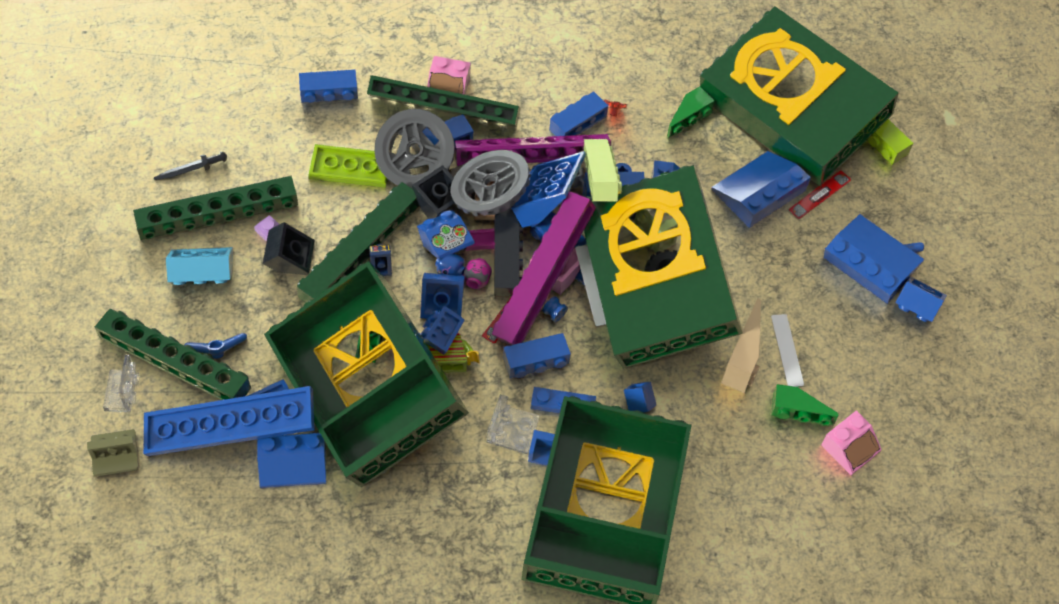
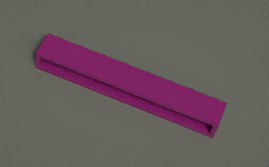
(543, 269)

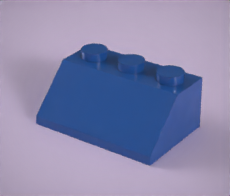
(291, 460)

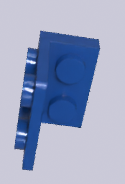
(441, 329)

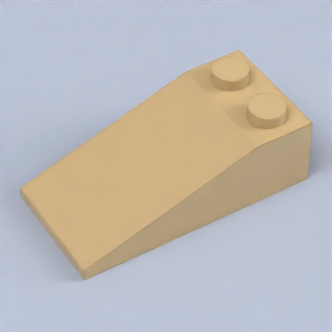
(742, 365)

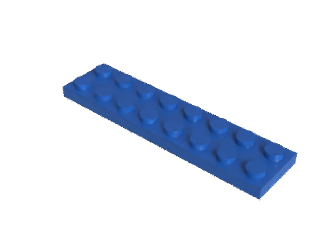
(228, 421)

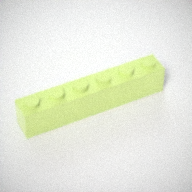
(601, 170)

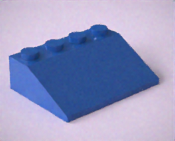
(762, 187)
(547, 188)
(872, 258)

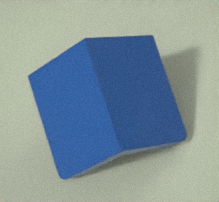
(640, 397)
(540, 447)

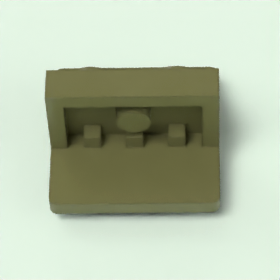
(113, 452)

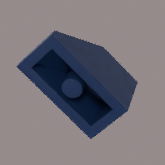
(381, 258)

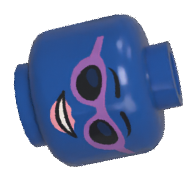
(451, 265)

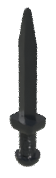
(204, 162)

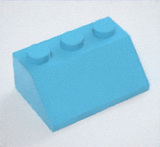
(199, 265)

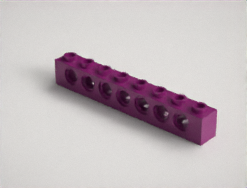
(530, 148)

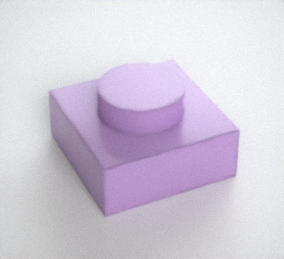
(264, 226)

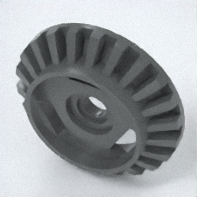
(410, 126)
(502, 166)

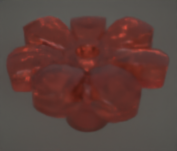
(615, 106)

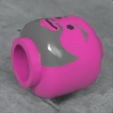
(477, 273)

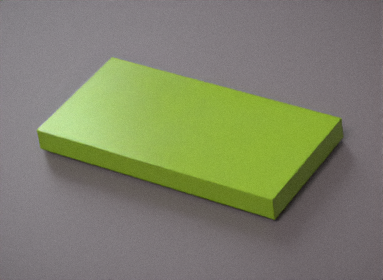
(346, 166)

